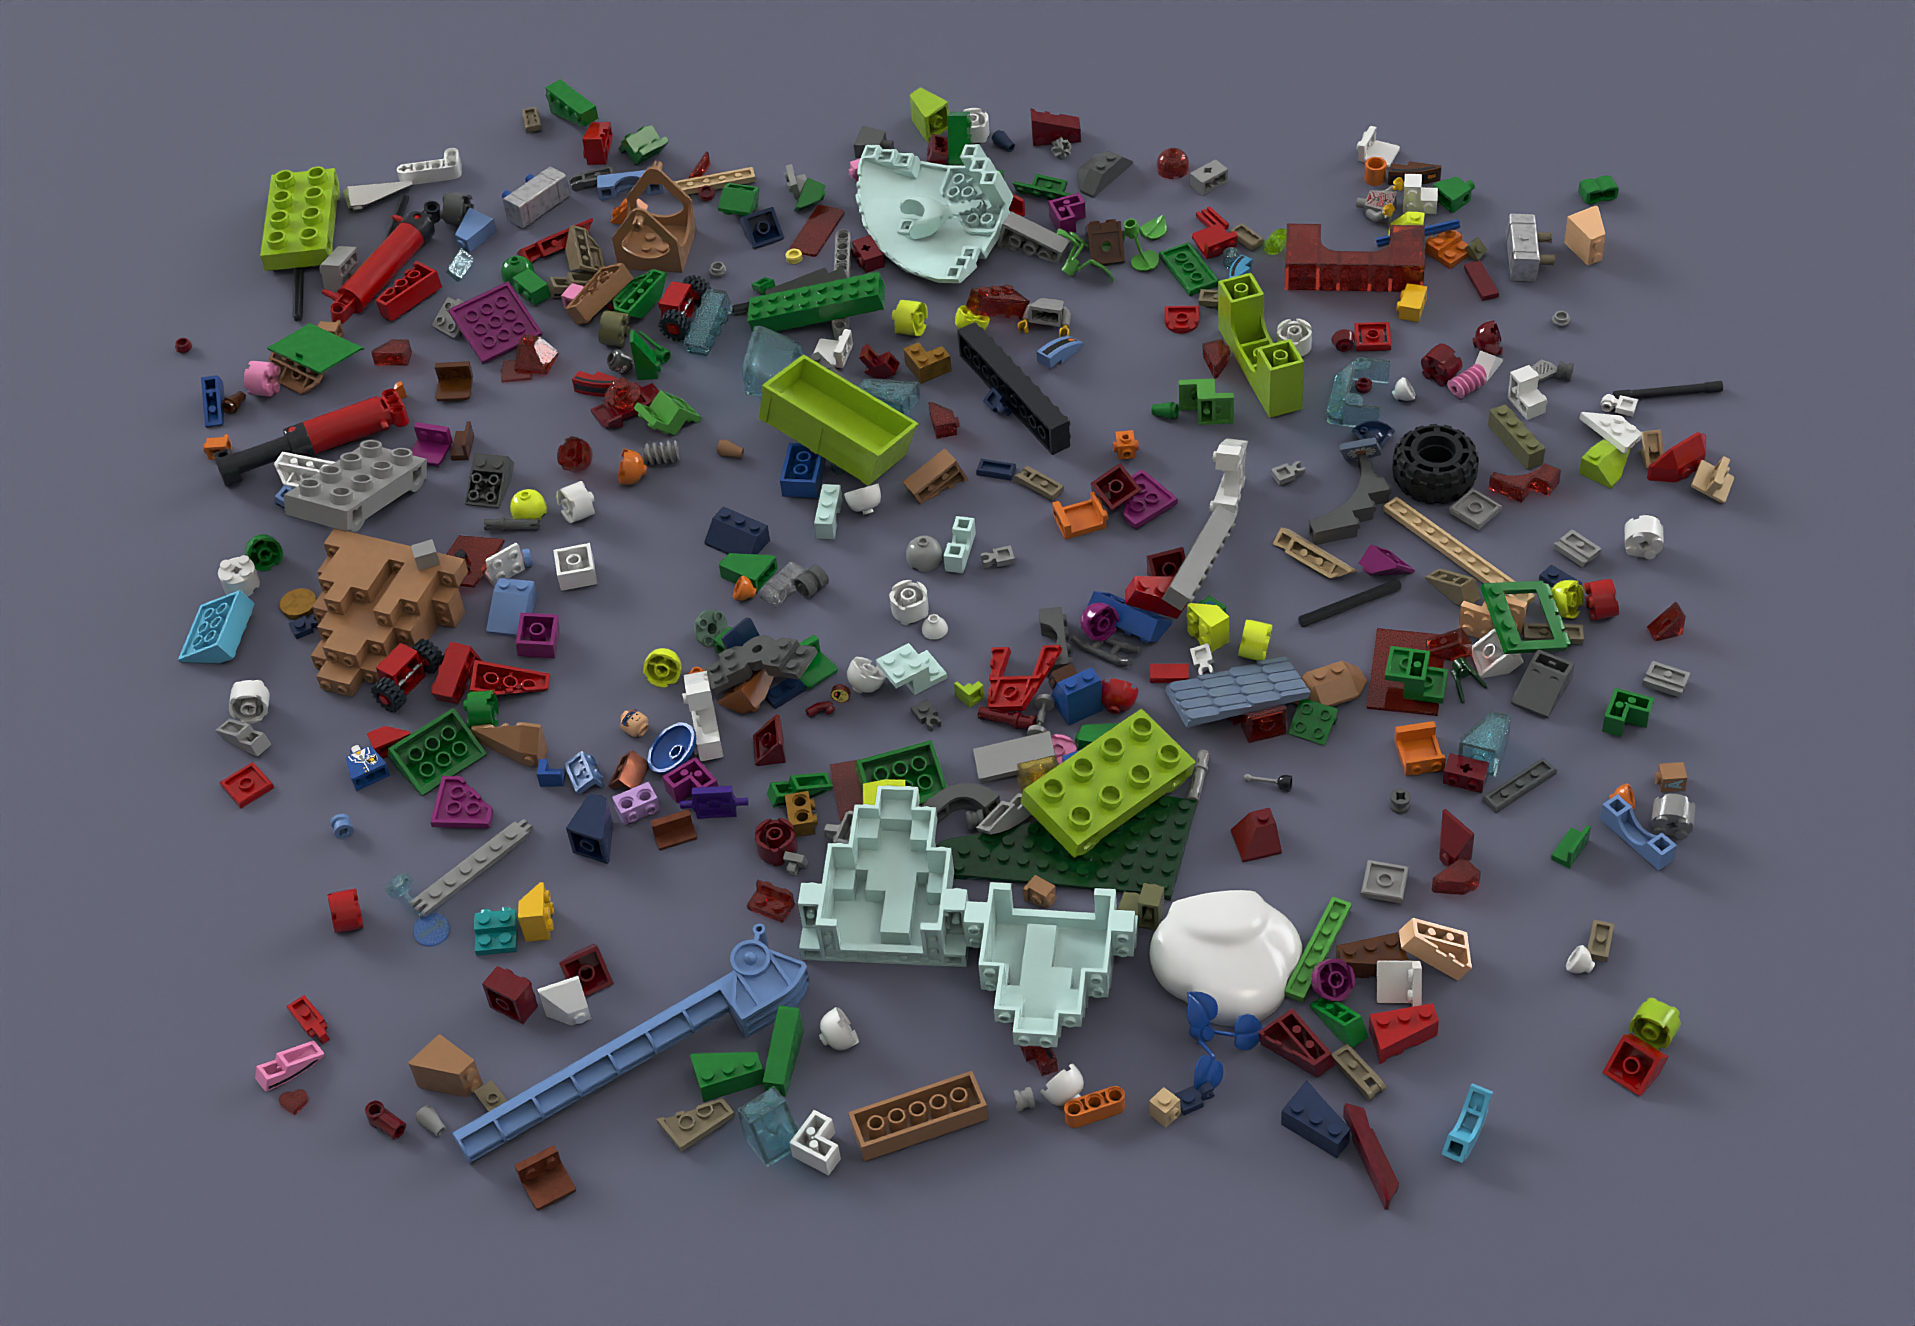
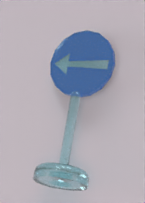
(426, 930)

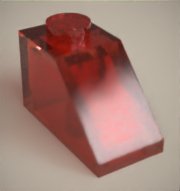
(393, 353)
(1216, 356)
(943, 421)
(1450, 645)
(1457, 878)

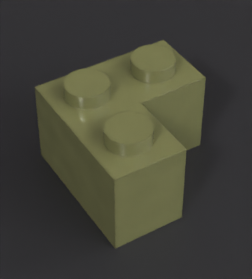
(1147, 905)

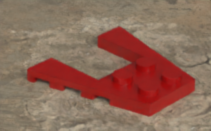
(1016, 692)

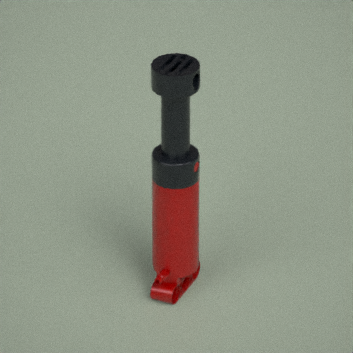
(318, 434)

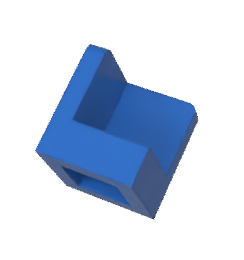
(549, 777)

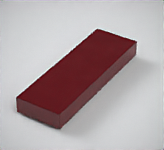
(1481, 280)

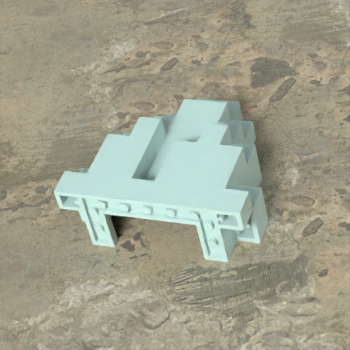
(886, 891)
(1046, 959)

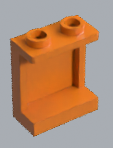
(1080, 517)
(1419, 748)

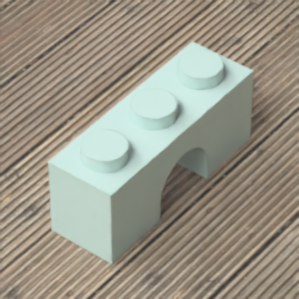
(828, 506)
(958, 551)

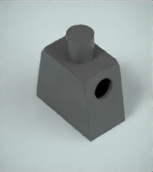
(871, 136)

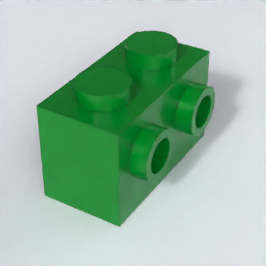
(531, 287)

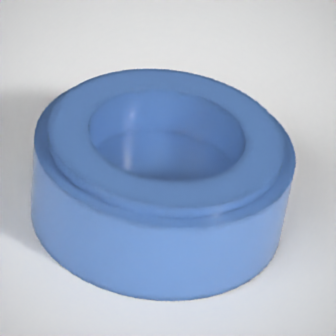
(526, 556)

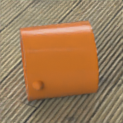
(1375, 171)

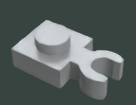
(1286, 473)
(1000, 556)

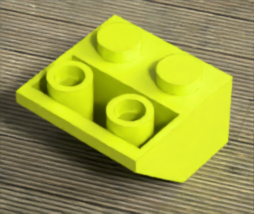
(1208, 625)

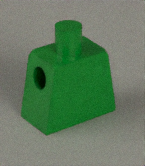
(1454, 193)

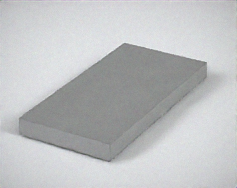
(1002, 758)

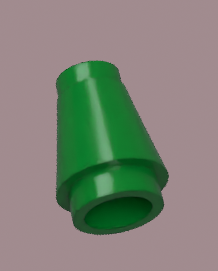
(1167, 410)

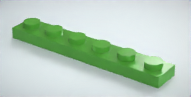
(1317, 948)

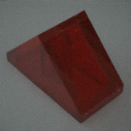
(1668, 624)

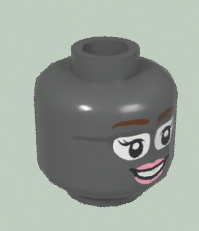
(619, 361)

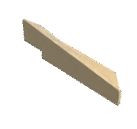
(1311, 554)

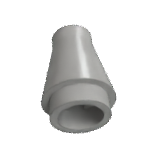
(430, 1120)

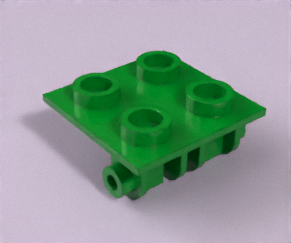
(1313, 721)

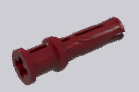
(1015, 719)

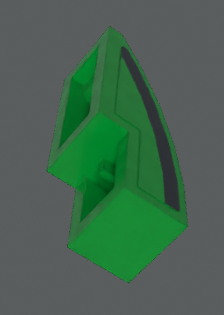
(813, 783)

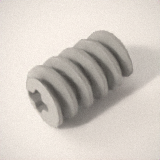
(662, 452)

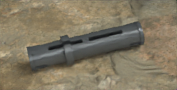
(511, 524)

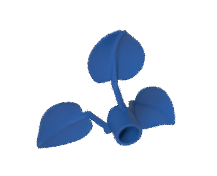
(1199, 1013)

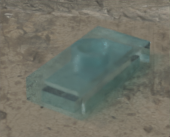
(459, 265)

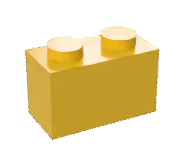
(1412, 302)

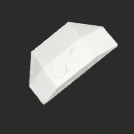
(297, 467)

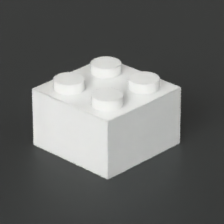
(575, 566)

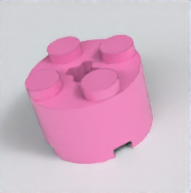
(262, 378)

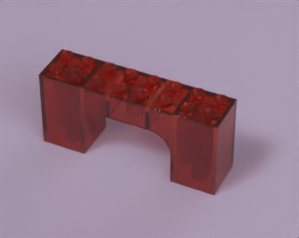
(1388, 270)

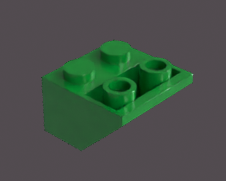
(738, 199)

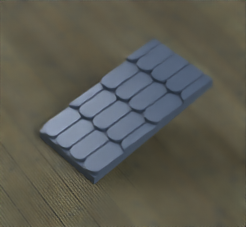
(1236, 691)

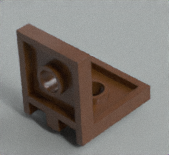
(1105, 232)

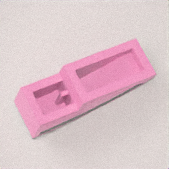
(288, 1065)

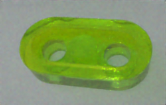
(1276, 241)

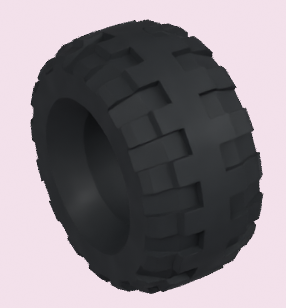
(1430, 480)

